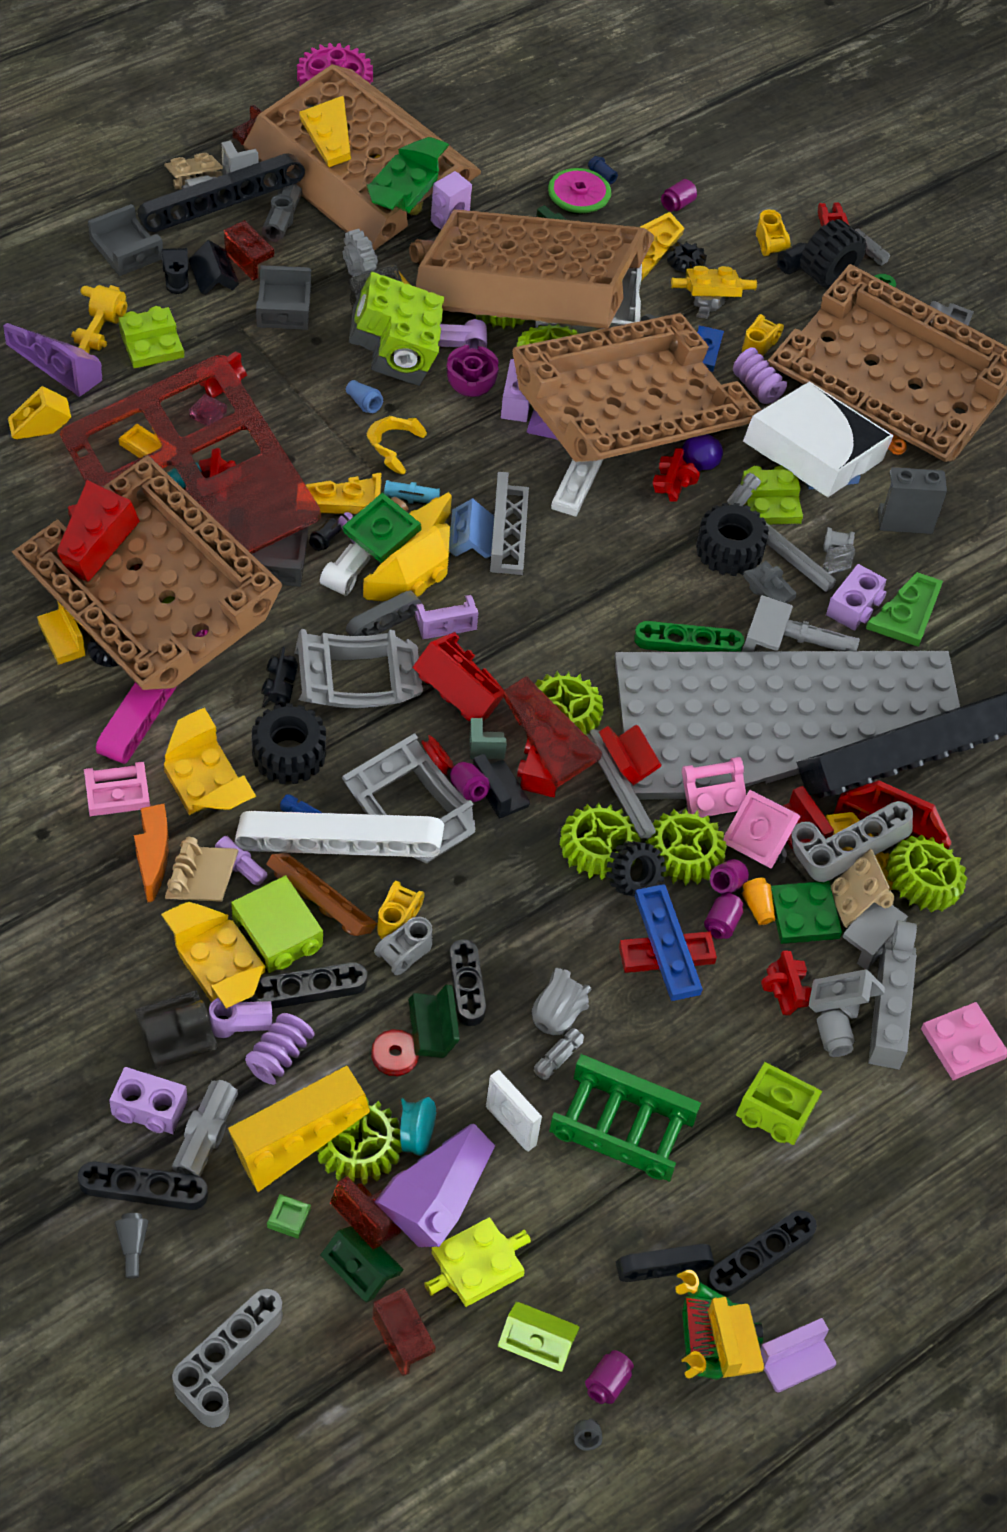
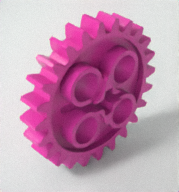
(344, 57)

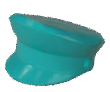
(417, 1125)

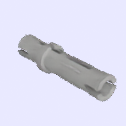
(820, 636)

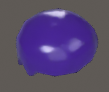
(703, 452)

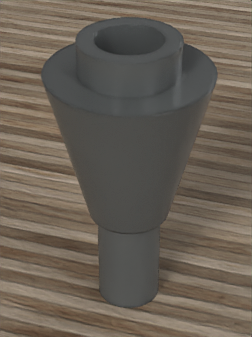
(131, 1234)

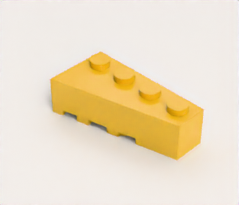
(297, 1126)

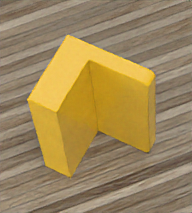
(62, 635)
(735, 1338)

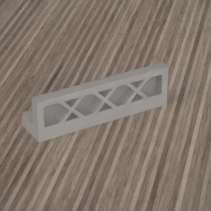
(501, 523)

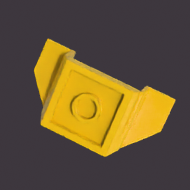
(200, 767)
(215, 952)

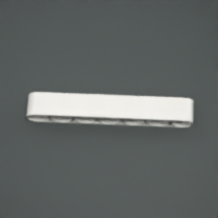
(340, 834)

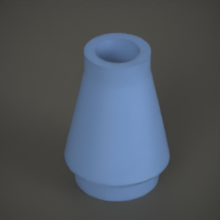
(366, 397)

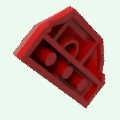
(877, 795)

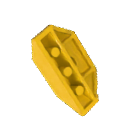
(411, 567)

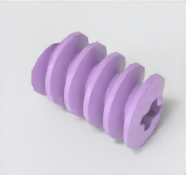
(759, 376)
(277, 1045)

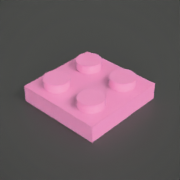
(760, 829)
(964, 1040)

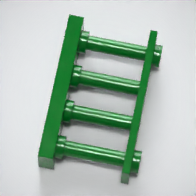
(628, 1087)

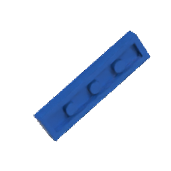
(668, 942)

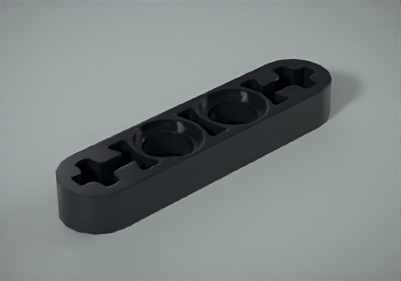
(308, 991)
(141, 1191)
(764, 1256)

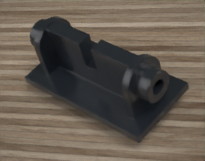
(281, 669)

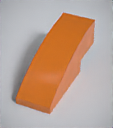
(152, 848)

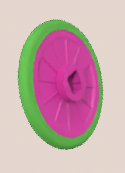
(579, 190)

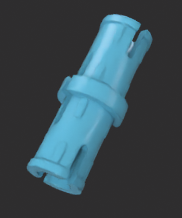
(392, 489)

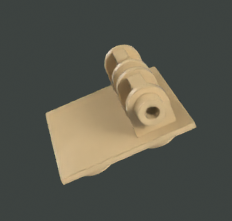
(198, 165)
(200, 872)
(861, 888)

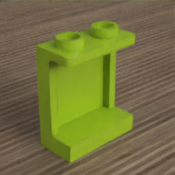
(278, 923)

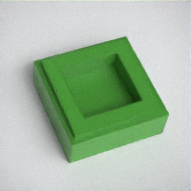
(289, 1216)

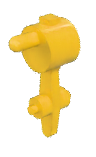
(104, 306)

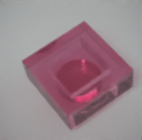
(207, 410)

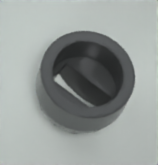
(589, 1442)

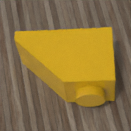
(39, 415)

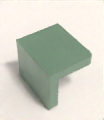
(488, 743)

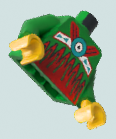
(698, 1336)

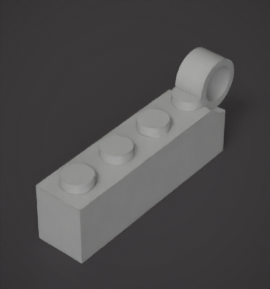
(894, 1008)

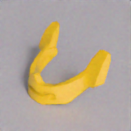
(391, 423)

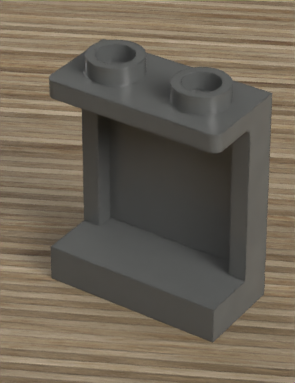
(124, 240)
(284, 297)
(913, 500)
(286, 558)

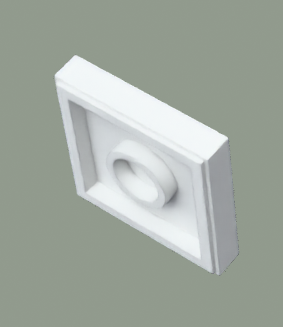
(513, 1111)

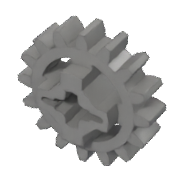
(359, 253)

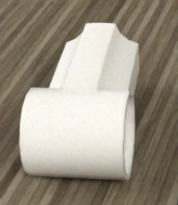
(343, 573)

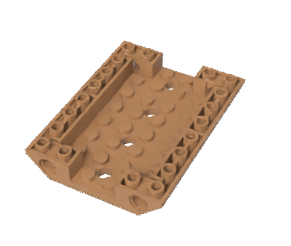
(374, 128)
(532, 267)
(910, 347)
(628, 388)
(181, 556)

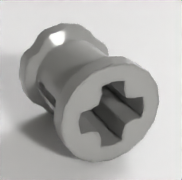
(836, 539)

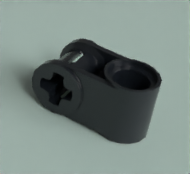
(176, 269)

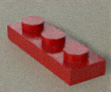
(639, 955)

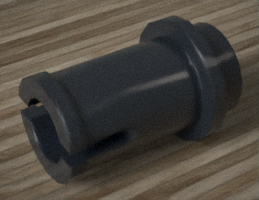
(321, 538)

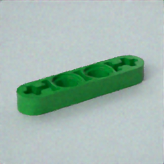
(688, 634)

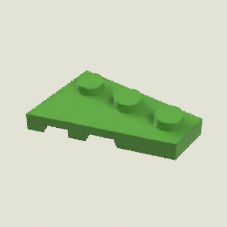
(908, 611)

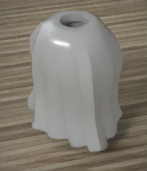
(560, 1003)

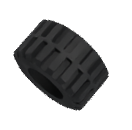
(832, 251)
(733, 523)
(285, 762)

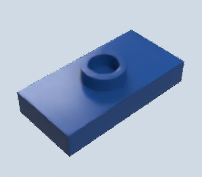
(713, 339)

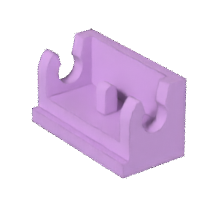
(447, 620)

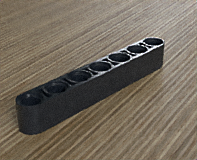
(209, 190)

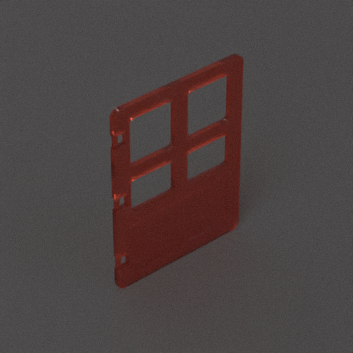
(252, 500)

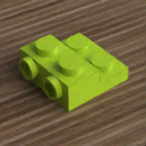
(150, 337)
(776, 495)
(778, 1104)

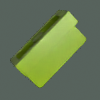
(538, 1336)

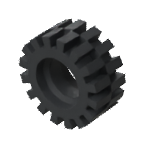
(622, 864)

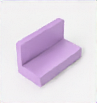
(797, 1355)

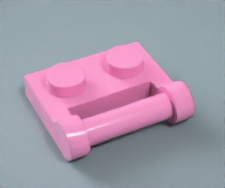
(116, 795)
(714, 798)

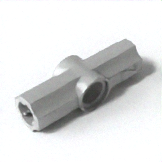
(205, 1128)

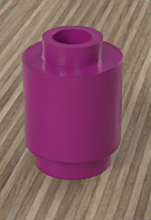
(679, 195)
(469, 781)
(729, 876)
(724, 916)
(609, 1377)

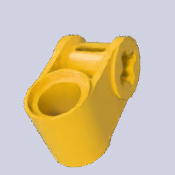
(772, 233)
(762, 335)
(398, 907)

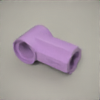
(472, 334)
(241, 1017)

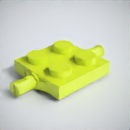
(477, 1262)

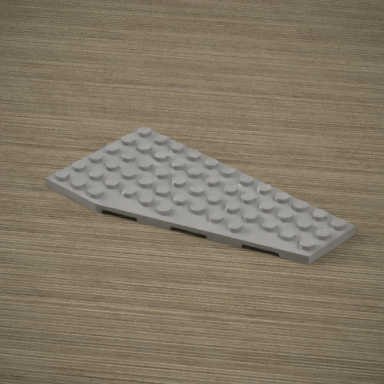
(770, 706)

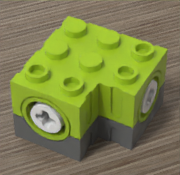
(398, 326)

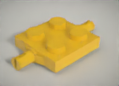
(713, 282)

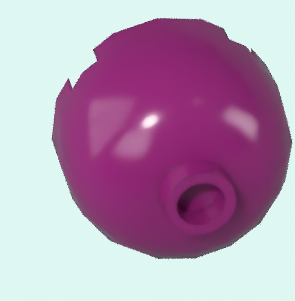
(472, 370)

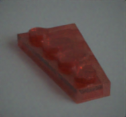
(556, 738)

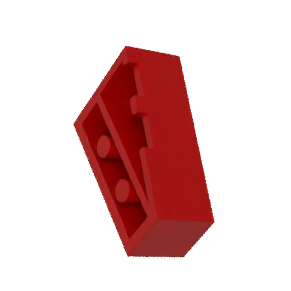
(95, 530)
(459, 678)

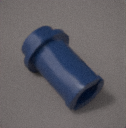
(599, 166)

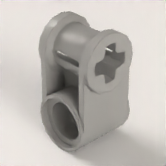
(402, 949)

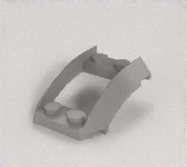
(316, 673)
(399, 761)

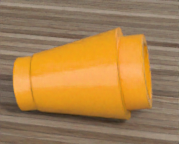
(759, 899)

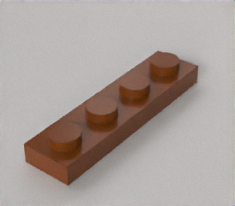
(315, 889)

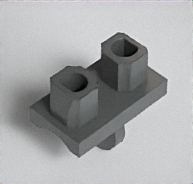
(769, 582)

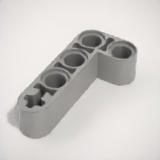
(891, 823)
(234, 1351)

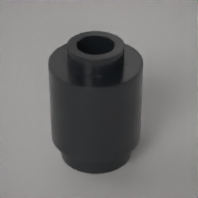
(789, 259)

